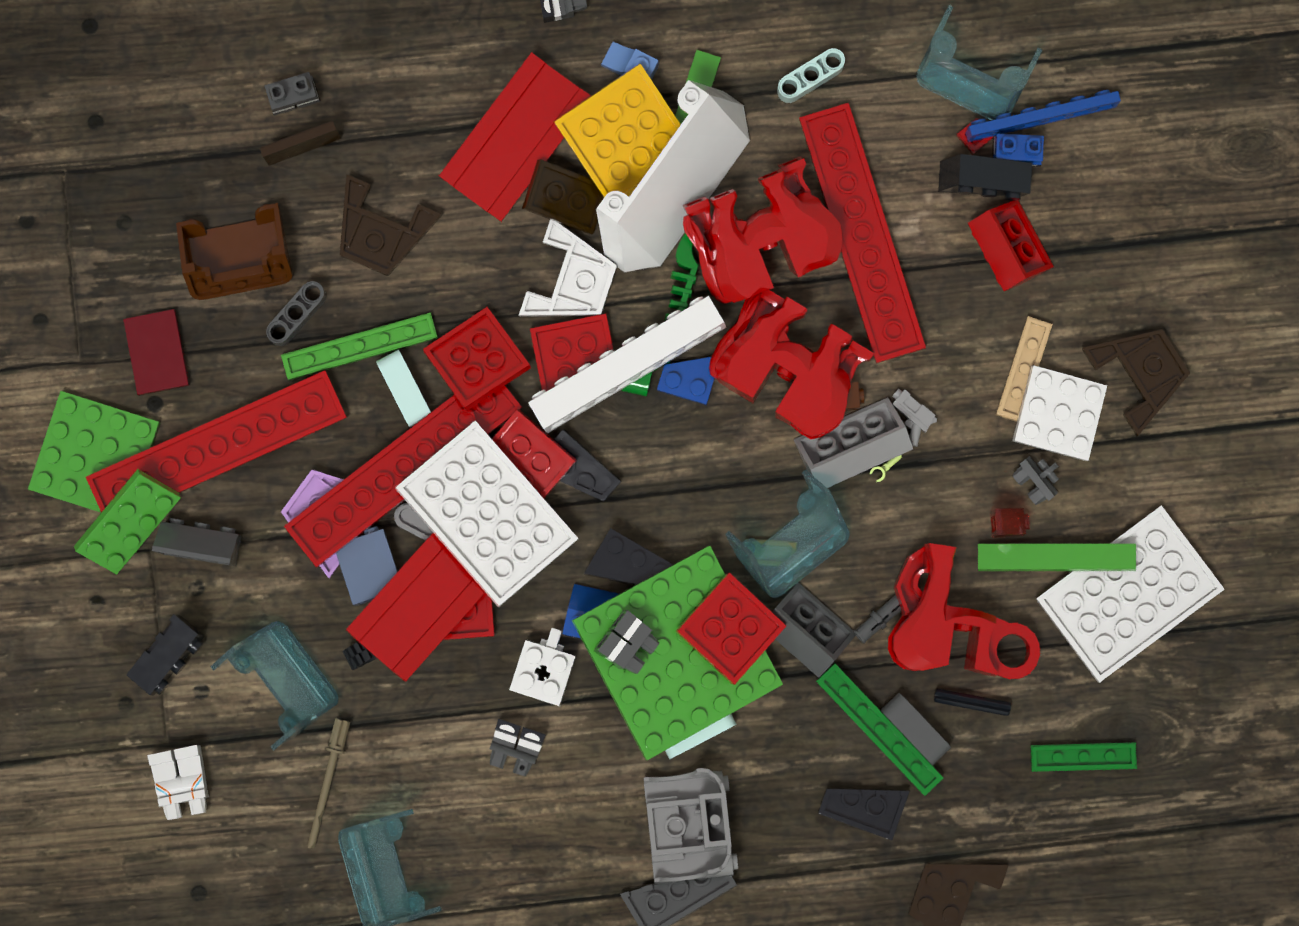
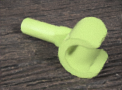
(885, 467)

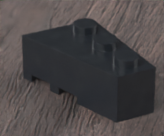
(985, 176)
(624, 561)
(166, 655)

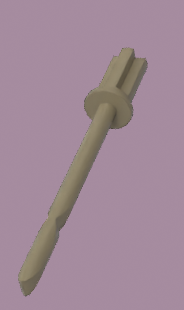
(335, 746)

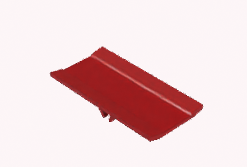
(513, 134)
(416, 609)

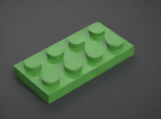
(127, 521)

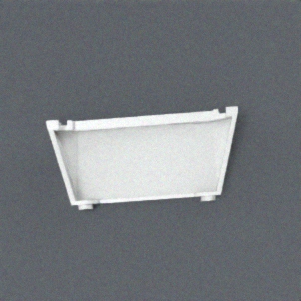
(648, 224)

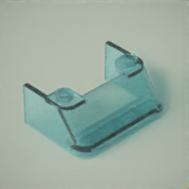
(966, 84)
(817, 534)
(287, 674)
(377, 873)

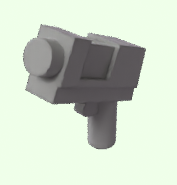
(918, 415)

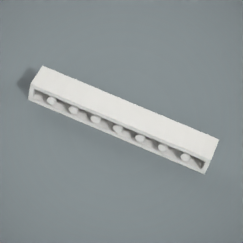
(627, 364)

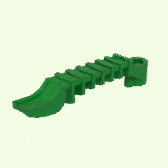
(686, 261)

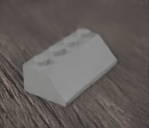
(856, 444)

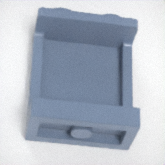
(367, 565)

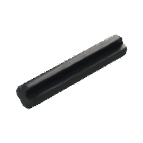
(972, 702)

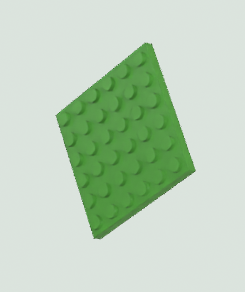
(676, 686)

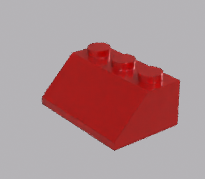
(1010, 244)

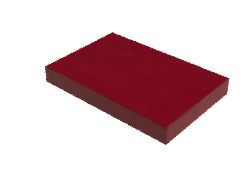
(156, 352)

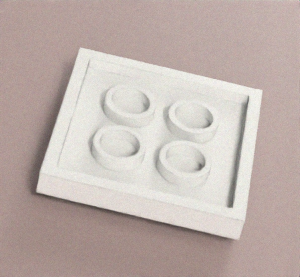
(1059, 413)

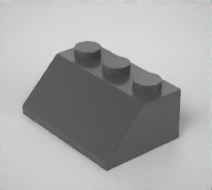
(197, 542)
(811, 630)

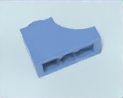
(622, 59)

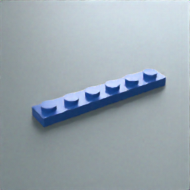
(1051, 113)

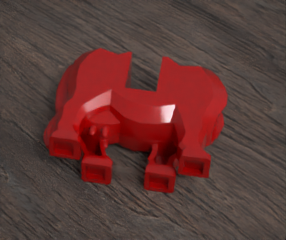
(731, 246)
(761, 345)

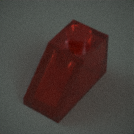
(1009, 522)

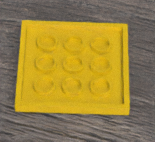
(620, 131)

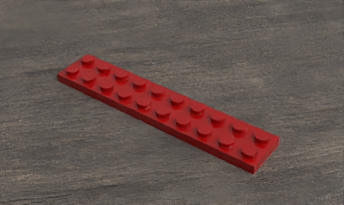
(865, 233)
(228, 439)
(371, 489)

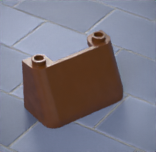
(234, 255)

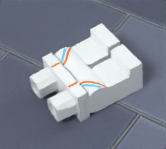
(182, 788)

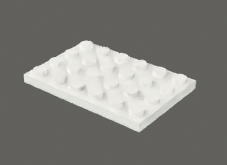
(486, 513)
(1121, 613)

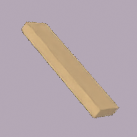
(1028, 353)

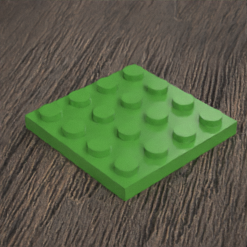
(85, 440)

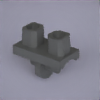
(1044, 488)

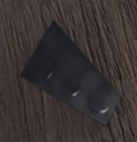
(588, 472)
(865, 809)

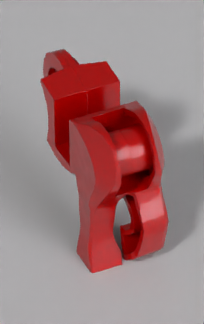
(927, 623)

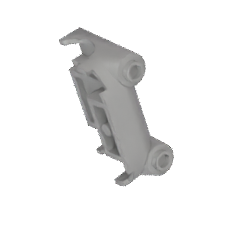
(689, 826)

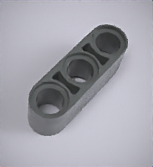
(298, 301)
(915, 729)

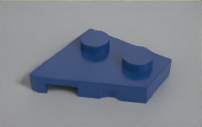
(687, 380)

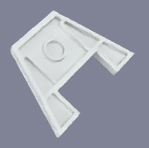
(581, 282)

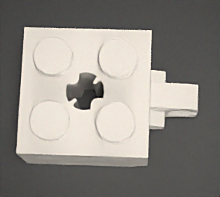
(558, 664)

